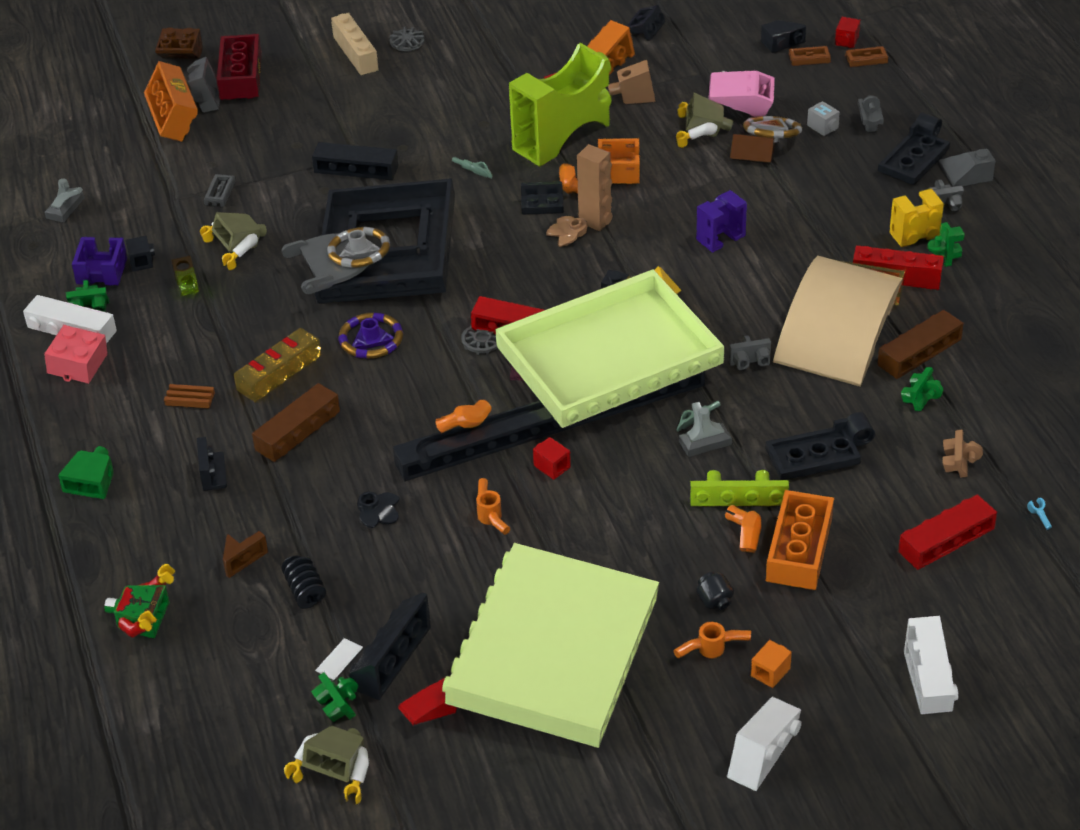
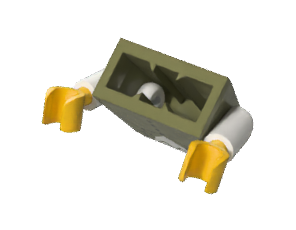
(702, 118)
(236, 233)
(334, 754)

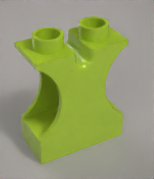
(554, 107)

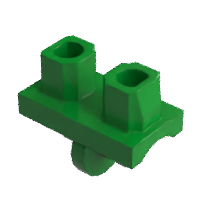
(945, 243)
(89, 296)
(922, 389)
(339, 706)

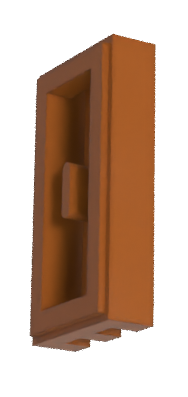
(809, 55)
(866, 56)
(189, 396)

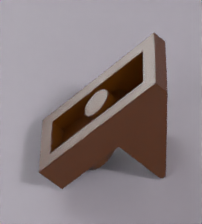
(242, 554)

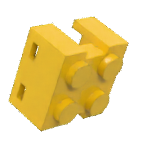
(918, 222)

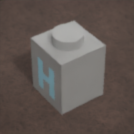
(823, 118)

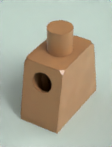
(634, 84)

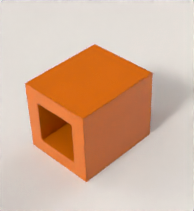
(771, 663)

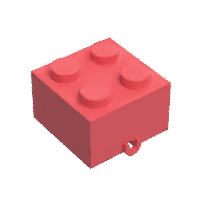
(76, 354)

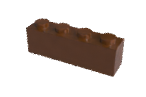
(920, 344)
(296, 422)

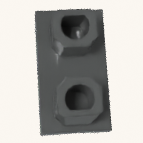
(870, 113)
(949, 195)
(750, 351)

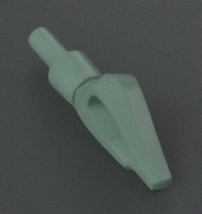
(479, 168)
(684, 423)

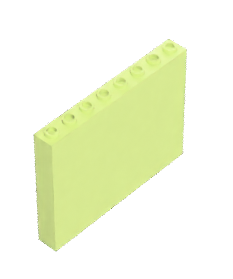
(609, 347)
(552, 644)

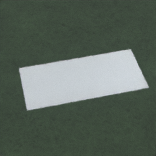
(339, 658)

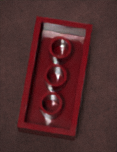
(239, 66)

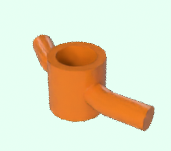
(490, 507)
(712, 640)

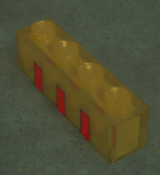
(277, 364)

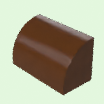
(752, 148)

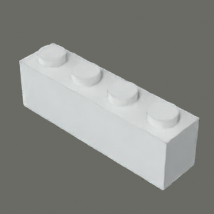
(51, 314)

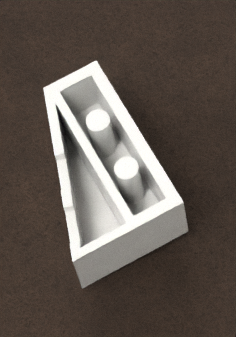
(929, 665)
(762, 742)

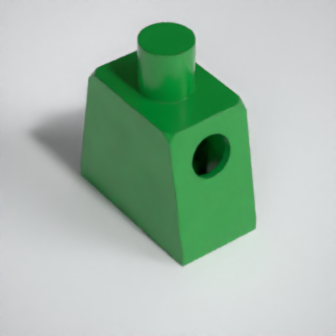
(88, 473)

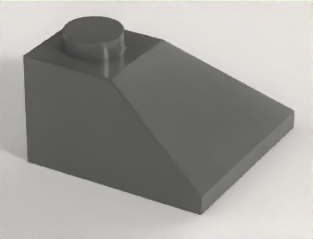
(969, 167)

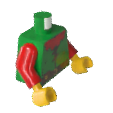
(142, 605)

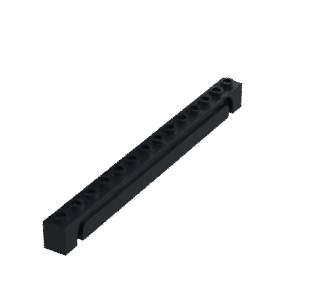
(505, 431)

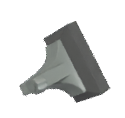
(65, 202)
(704, 434)

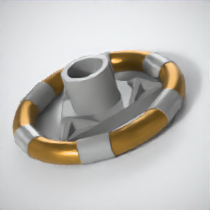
(772, 127)
(358, 247)

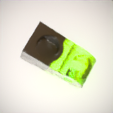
(186, 277)

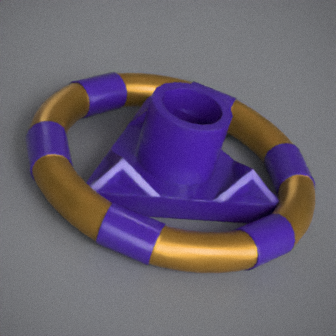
(371, 335)

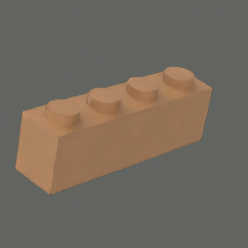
(594, 186)

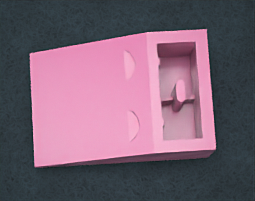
(743, 91)

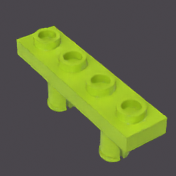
(738, 493)

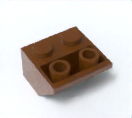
(179, 43)

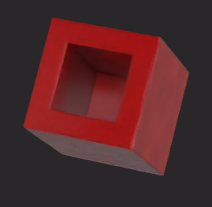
(847, 32)
(551, 458)

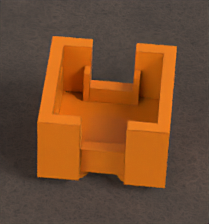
(623, 159)

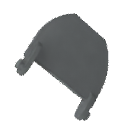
(324, 269)

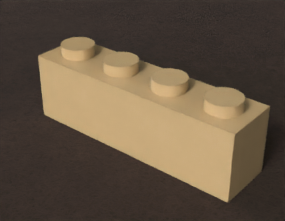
(354, 44)

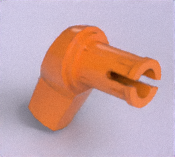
(568, 178)
(465, 416)
(750, 527)

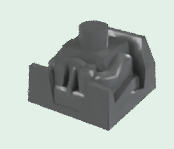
(203, 85)

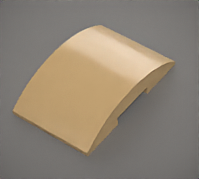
(836, 320)

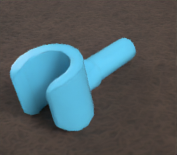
(1040, 512)

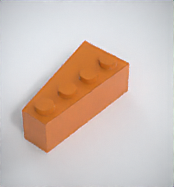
(614, 42)

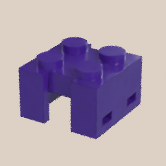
(723, 215)
(99, 266)

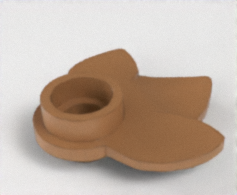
(567, 229)

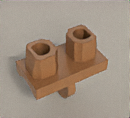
(963, 453)

